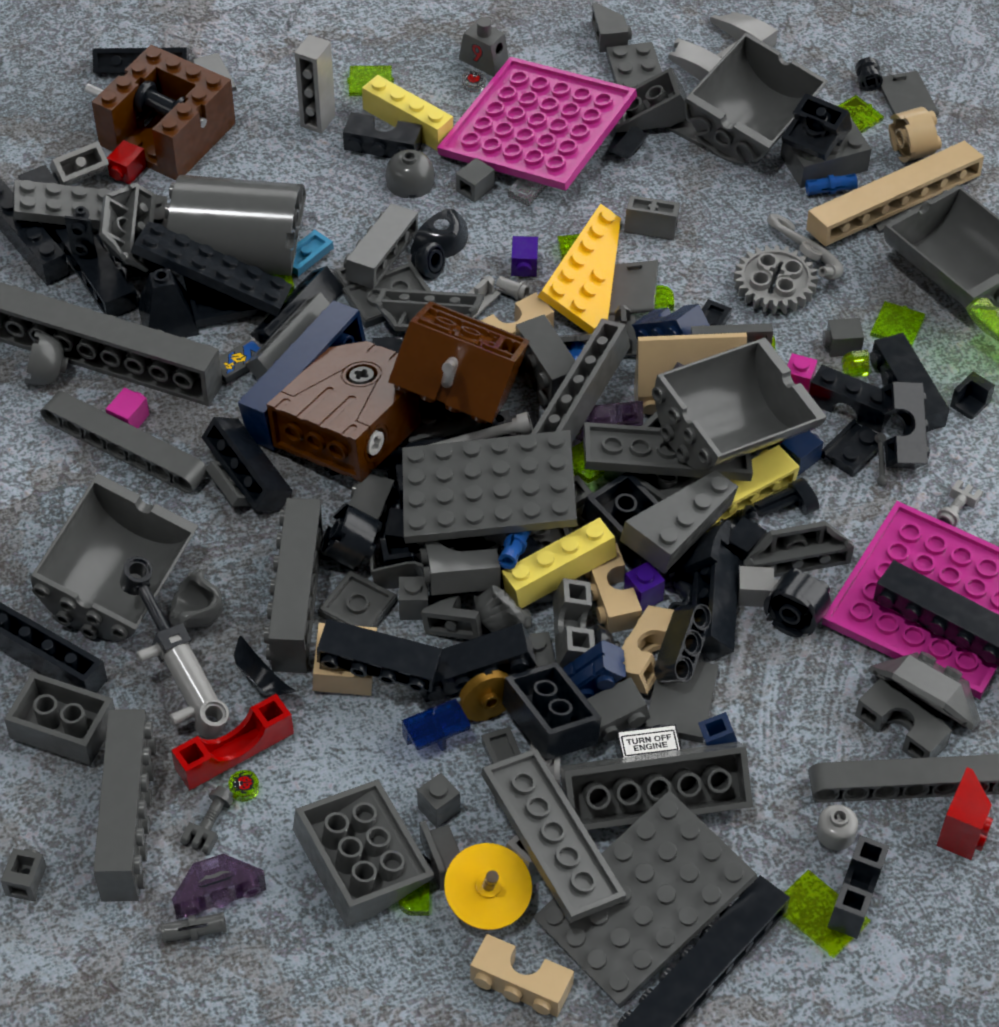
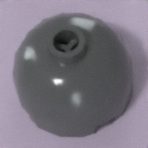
(410, 174)
(46, 360)

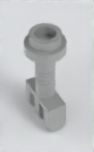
(962, 497)

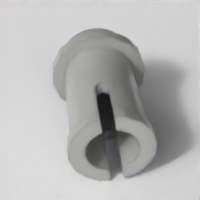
(512, 288)

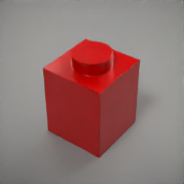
(126, 162)

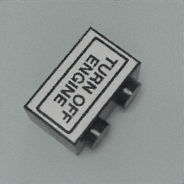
(647, 740)

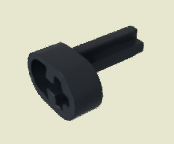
(797, 492)

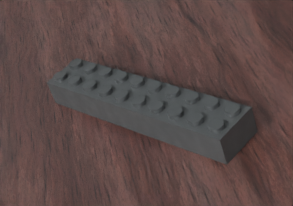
(112, 345)

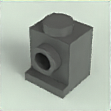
(15, 878)

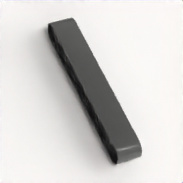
(124, 442)
(900, 778)

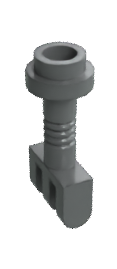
(220, 798)

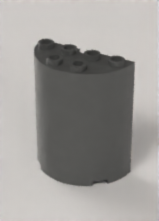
(748, 100)
(240, 218)
(952, 244)
(732, 405)
(85, 562)

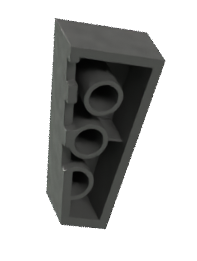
(678, 521)

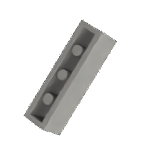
(315, 83)

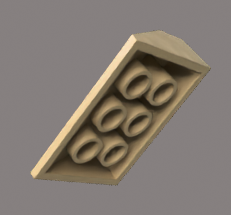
(662, 353)

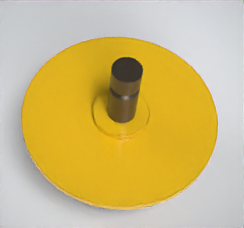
(488, 886)

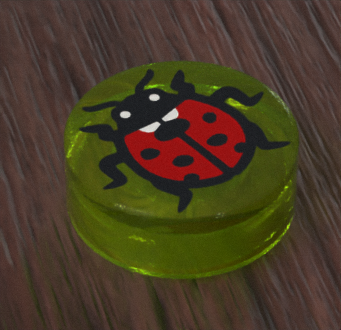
(244, 785)

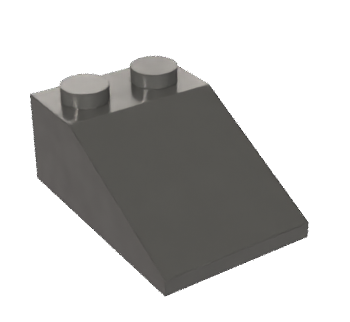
(657, 104)

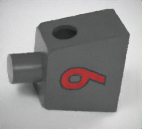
(484, 47)

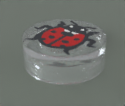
(473, 80)

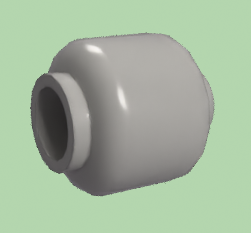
(837, 827)

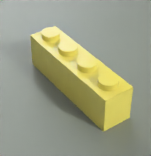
(396, 104)
(771, 474)
(562, 559)

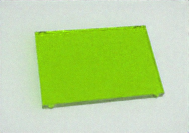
(811, 910)

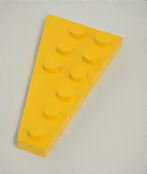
(585, 275)

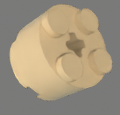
(914, 134)

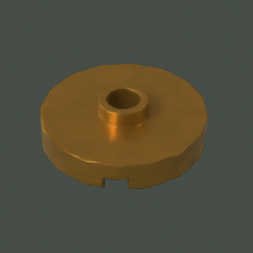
(483, 696)

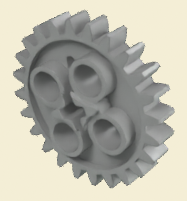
(758, 272)

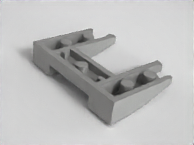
(701, 61)

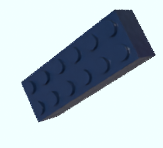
(333, 327)

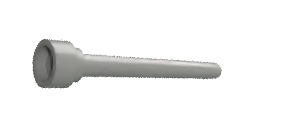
(520, 424)

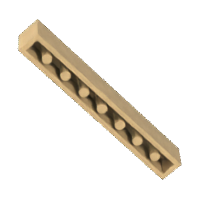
(894, 193)

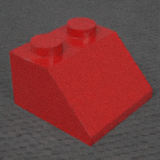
(967, 818)

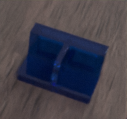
(435, 725)

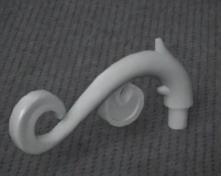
(814, 251)

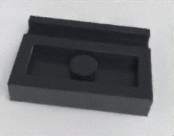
(851, 448)

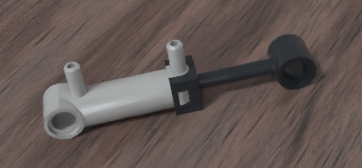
(174, 648)

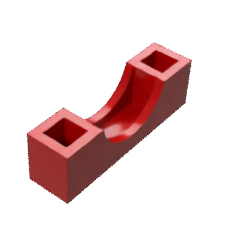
(205, 759)

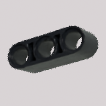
(682, 643)

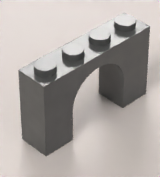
(458, 571)

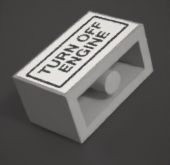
(80, 164)

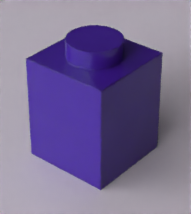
(524, 256)
(647, 584)

